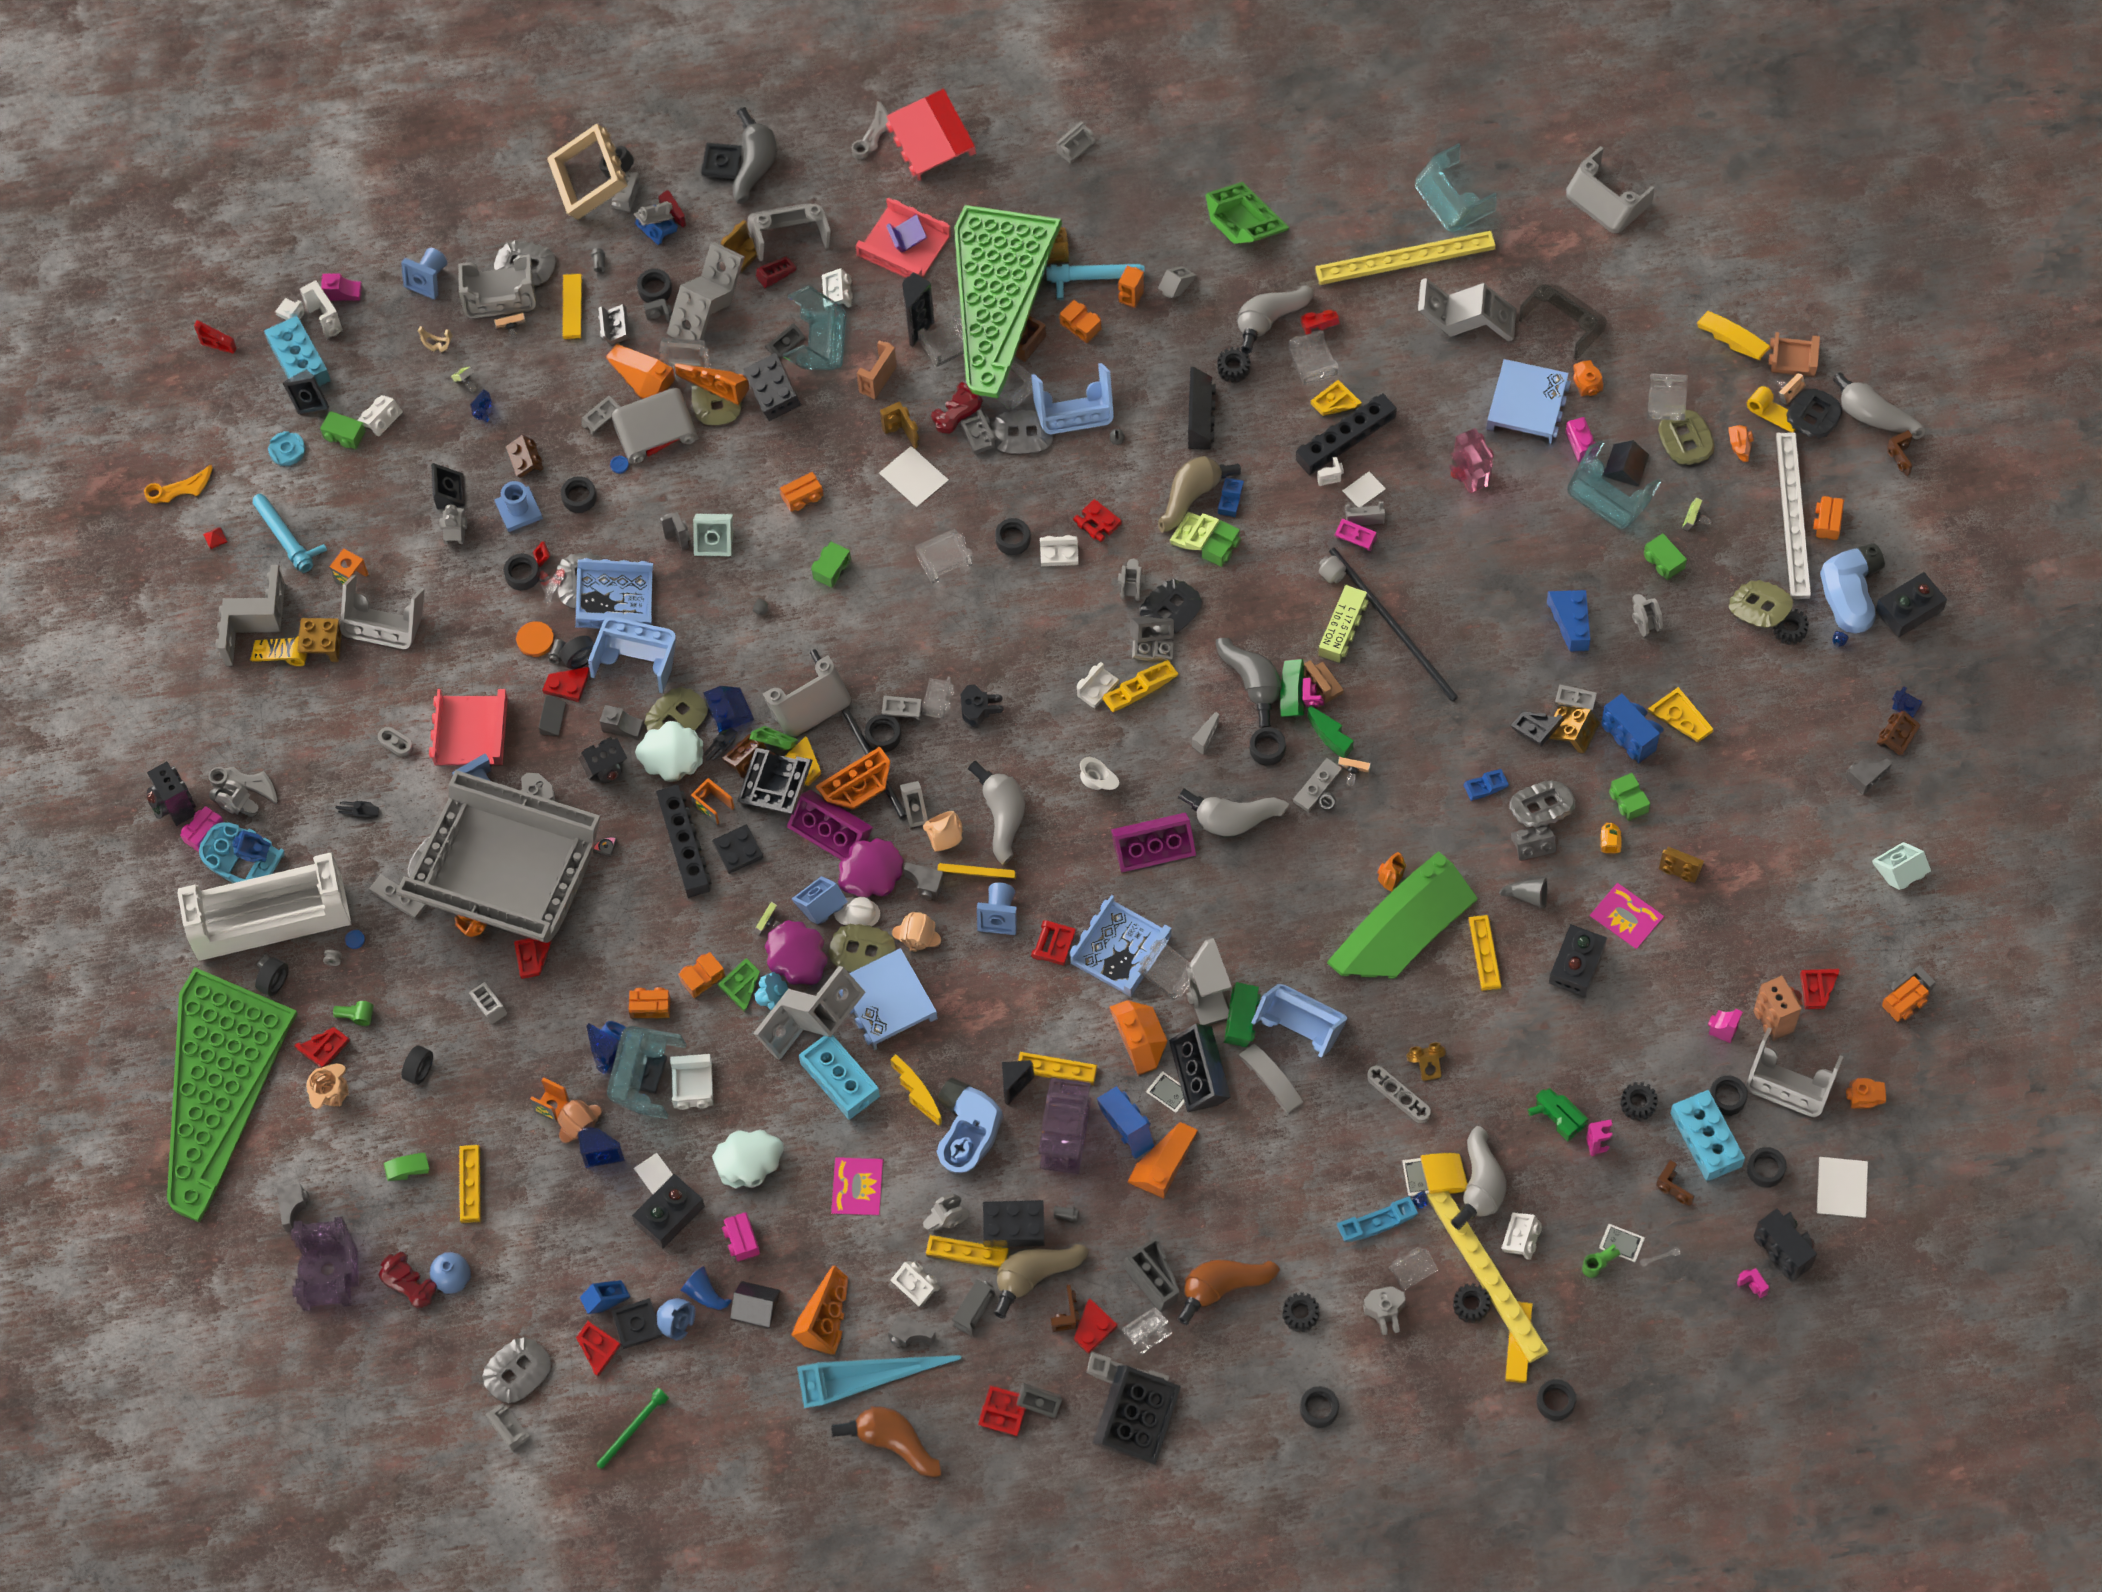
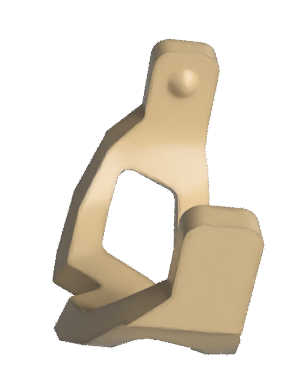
(424, 335)

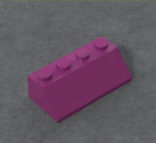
(827, 825)
(1153, 842)

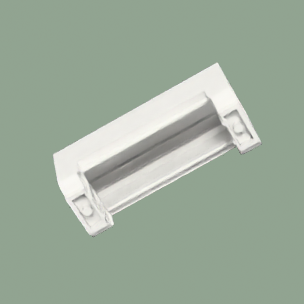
(264, 909)

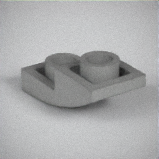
(1152, 651)

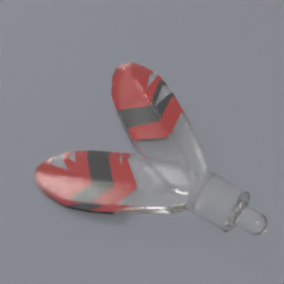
(549, 586)

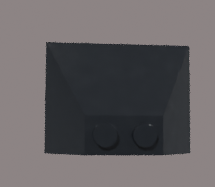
(774, 781)

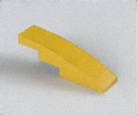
(1733, 334)
(1140, 686)
(918, 1094)

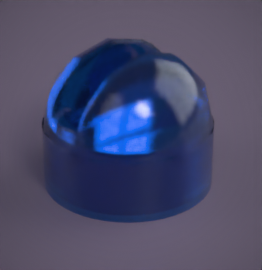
(1840, 637)
(1420, 1199)

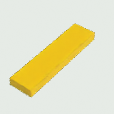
(572, 306)
(977, 871)
(1484, 952)
(1060, 1068)
(470, 1184)
(966, 1252)
(1516, 1360)

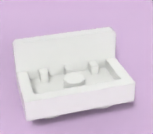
(380, 414)

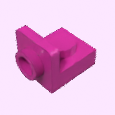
(1310, 693)
(1756, 1281)

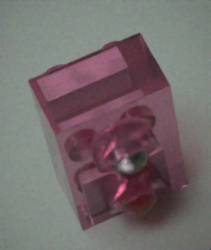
(1472, 460)

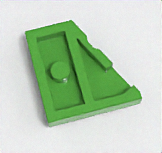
(774, 738)
(741, 983)

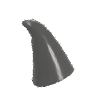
(1530, 891)

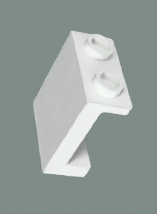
(316, 299)
(692, 1081)

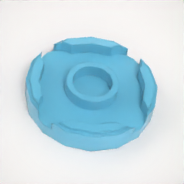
(286, 448)

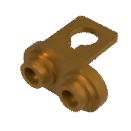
(1427, 1055)

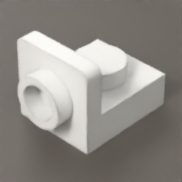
(290, 309)
(1330, 475)

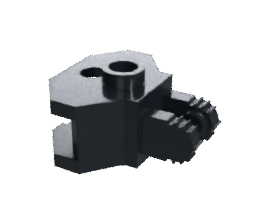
(975, 705)

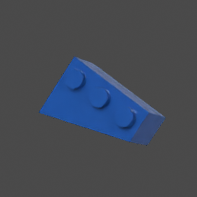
(1571, 614)
(1127, 1120)

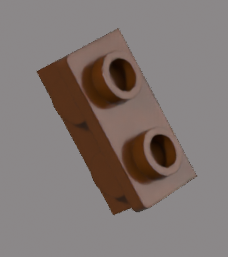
(1898, 732)
(741, 755)

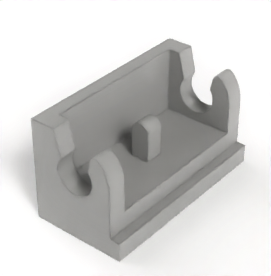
(1075, 142)
(624, 199)
(599, 414)
(1365, 515)
(1575, 697)
(902, 707)
(507, 1426)

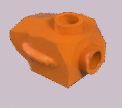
(1587, 378)
(1741, 441)
(1392, 871)
(469, 926)
(1865, 1093)

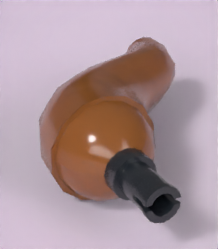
(1216, 1278)
(891, 1431)

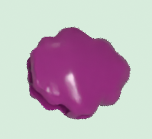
(870, 868)
(796, 953)

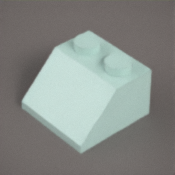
(713, 534)
(1902, 865)

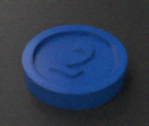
(619, 464)
(354, 939)

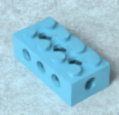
(296, 350)
(843, 1064)
(1701, 1146)

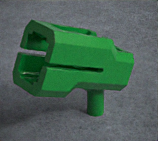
(1561, 1112)

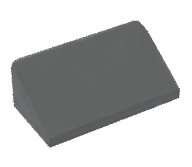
(785, 340)
(551, 716)
(1039, 1400)

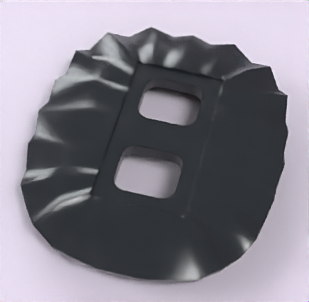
(1825, 421)
(1161, 598)

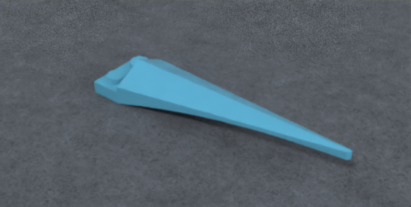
(835, 1380)

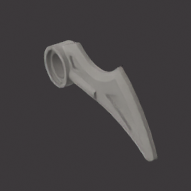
(870, 140)
(258, 782)

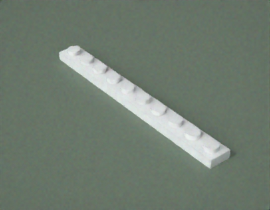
(1793, 516)

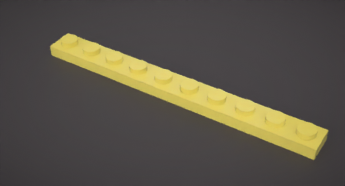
(1405, 257)
(1489, 1278)

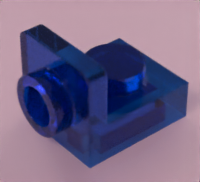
(480, 405)
(1906, 702)

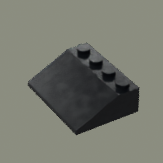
(1136, 1414)

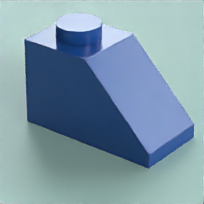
(604, 1296)

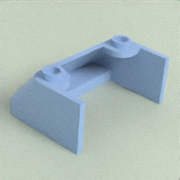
(1078, 413)
(637, 641)
(1302, 1015)

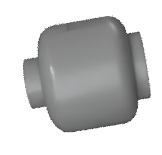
(1332, 569)

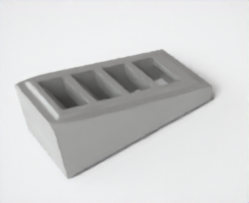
(1203, 737)
(493, 1013)

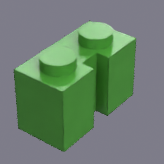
(342, 429)
(1220, 545)
(1665, 556)
(830, 564)
(1630, 799)

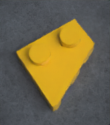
(1335, 400)

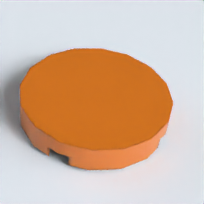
(535, 639)

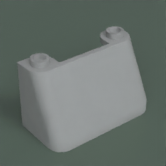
(497, 290)
(653, 423)
(811, 702)

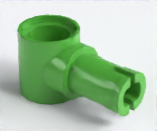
(359, 1013)
(1600, 1260)

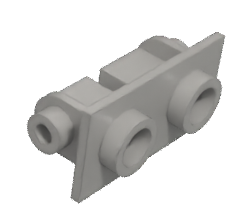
(654, 214)

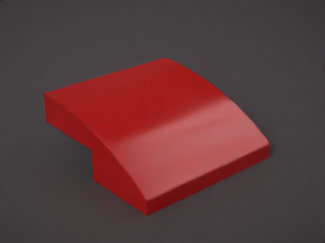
(1002, 1411)

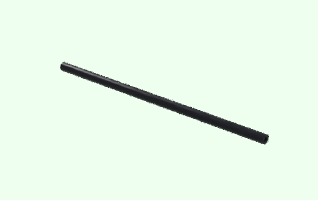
(1397, 629)
(865, 747)

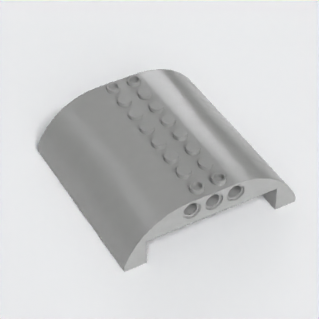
(504, 858)

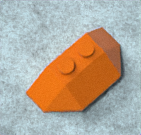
(857, 781)
(1140, 1034)

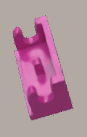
(1356, 534)
(1596, 1133)

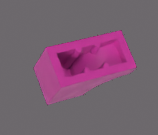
(340, 289)
(1725, 1024)

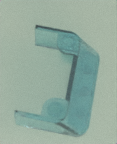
(1449, 207)
(826, 331)
(1603, 498)
(629, 1066)

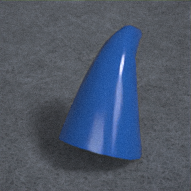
(700, 1289)

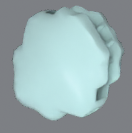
(670, 751)
(747, 1158)

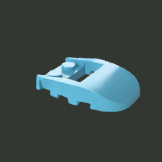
(219, 855)

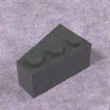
(1152, 1274)

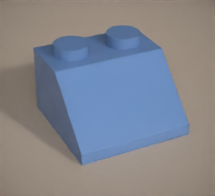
(820, 900)

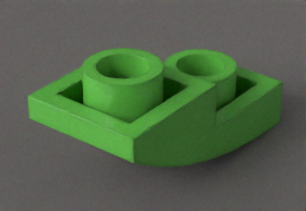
(406, 1165)

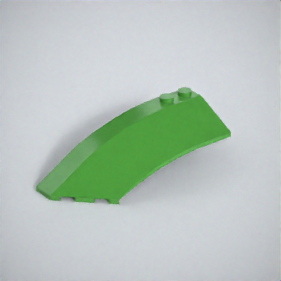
(1405, 921)

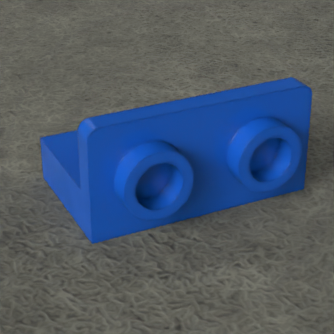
(658, 230)

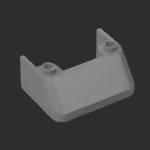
(1600, 202)
(785, 217)
(375, 625)
(1206, 983)
(1789, 1087)

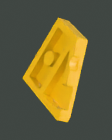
(804, 750)

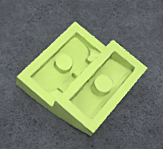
(1194, 531)

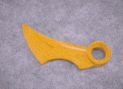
(192, 485)

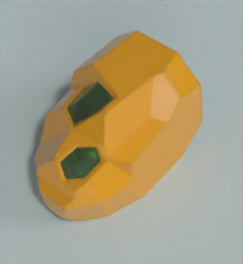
(1610, 838)

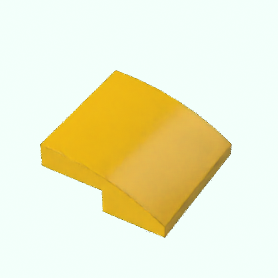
(1444, 1173)

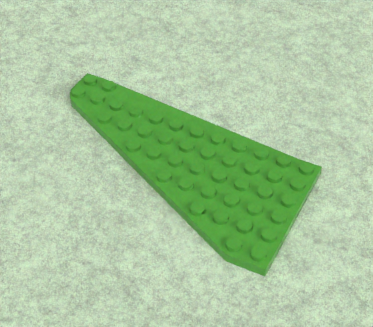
(998, 278)
(221, 1064)

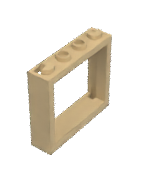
(580, 208)

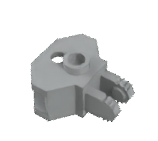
(453, 524)
(1131, 579)
(1647, 614)
(537, 785)
(238, 802)
(946, 1213)
(1385, 1306)

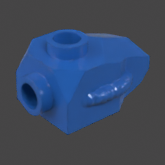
(250, 847)

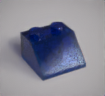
(727, 707)
(603, 1048)
(599, 1148)

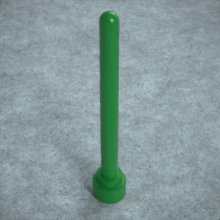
(657, 1399)

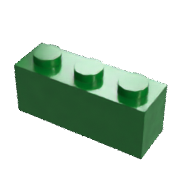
(1241, 1013)

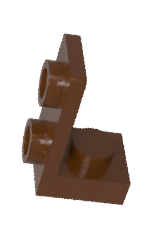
(1895, 449)
(1666, 1186)
(1061, 1321)

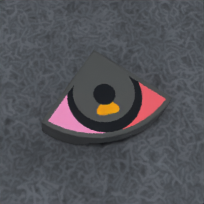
(605, 846)

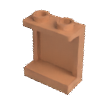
(1794, 356)
(872, 382)

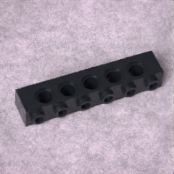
(1311, 461)
(667, 799)

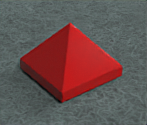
(215, 538)
(541, 554)

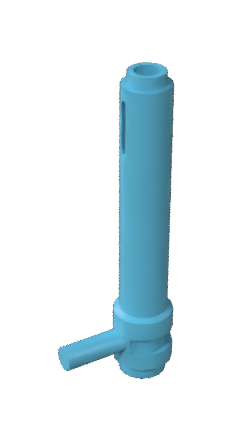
(1065, 273)
(296, 553)

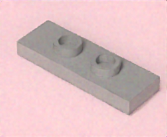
(1317, 785)
(387, 890)

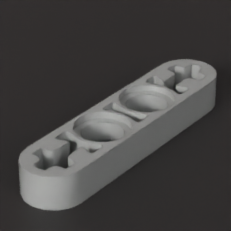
(1396, 1096)

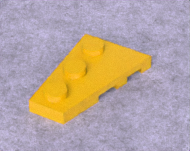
(1682, 715)

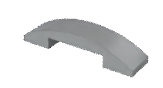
(1272, 1077)
(1105, 1369)

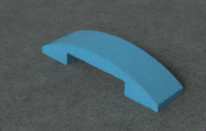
(1378, 1221)

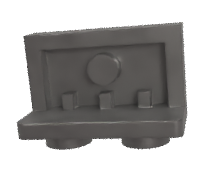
(614, 324)
(979, 433)
(674, 526)
(1534, 842)

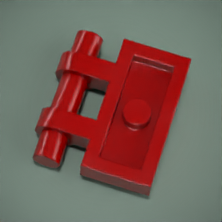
(1101, 517)

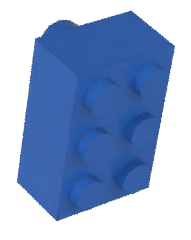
(1631, 728)

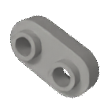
(396, 742)

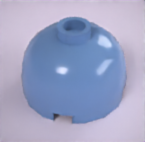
(450, 1272)
(674, 1318)

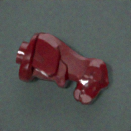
(959, 407)
(400, 1277)

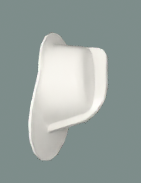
(1097, 775)
(858, 911)

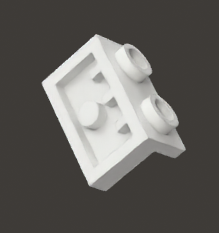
(837, 287)
(1059, 550)
(1096, 685)
(1522, 1235)
(915, 1282)

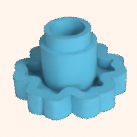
(770, 990)

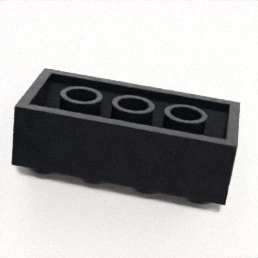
(918, 305)
(1200, 410)
(1199, 1068)

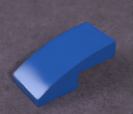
(1230, 497)
(1486, 785)

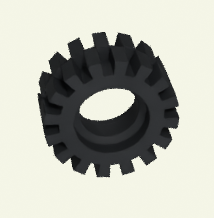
(1233, 355)
(1792, 636)
(1647, 1093)
(1309, 1303)
(1467, 1314)

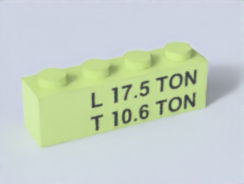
(1342, 624)

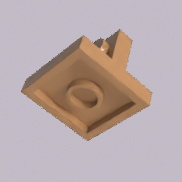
(1325, 682)

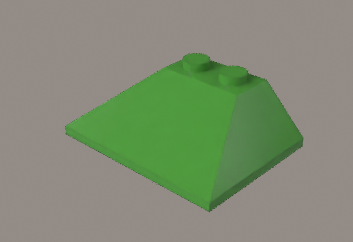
(1242, 214)

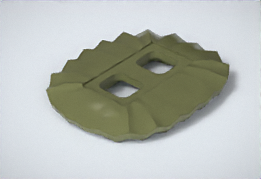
(702, 407)
(1698, 433)
(1752, 612)
(667, 707)
(866, 937)

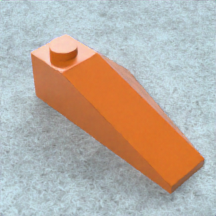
(641, 372)
(720, 382)
(1160, 1165)
(821, 1319)

